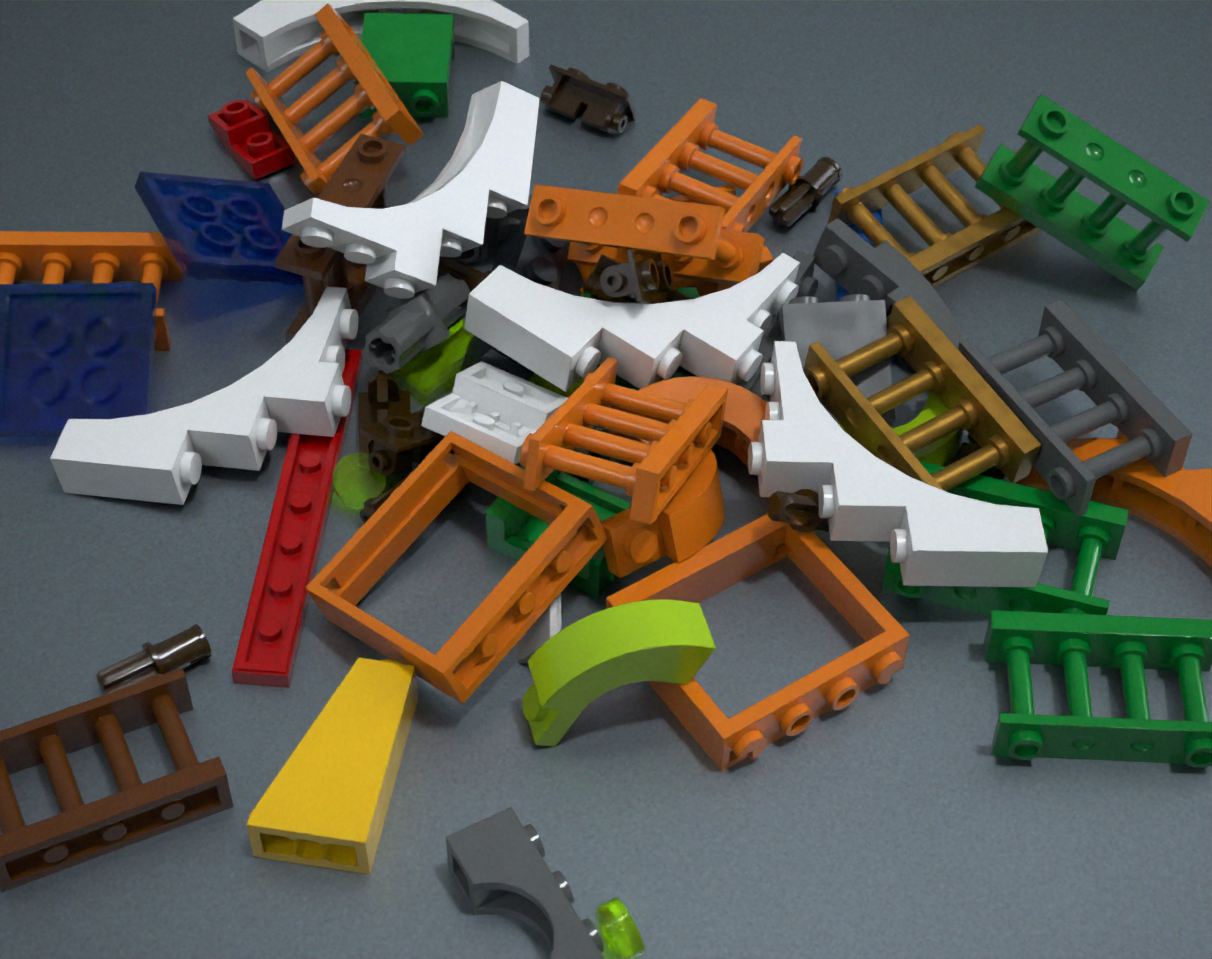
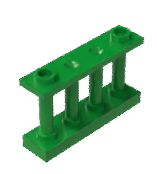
(1075, 219)
(1092, 534)
(1102, 641)

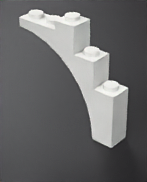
(286, 29)
(481, 180)
(572, 334)
(164, 451)
(930, 531)

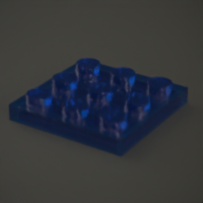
(218, 226)
(74, 354)

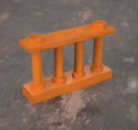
(370, 92)
(682, 151)
(611, 224)
(93, 258)
(657, 467)

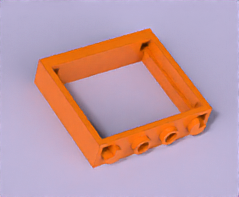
(506, 611)
(796, 705)

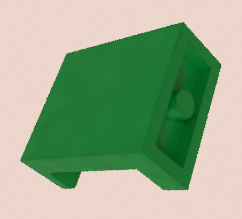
(413, 57)
(515, 530)

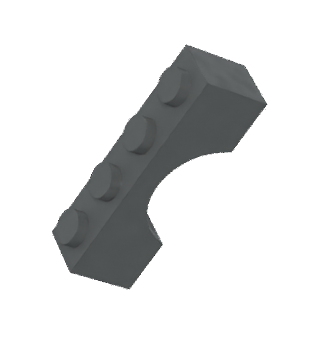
(505, 874)

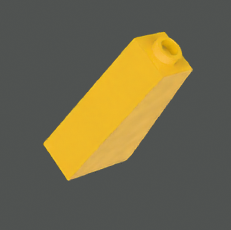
(341, 776)

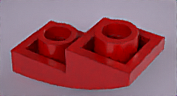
(249, 138)

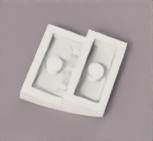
(492, 409)

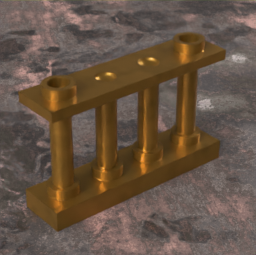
(947, 253)
(939, 370)

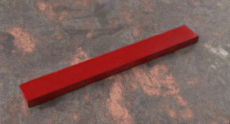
(291, 551)

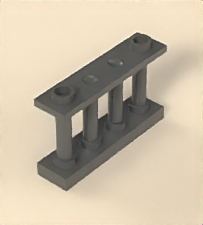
(1108, 382)

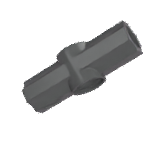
(416, 324)

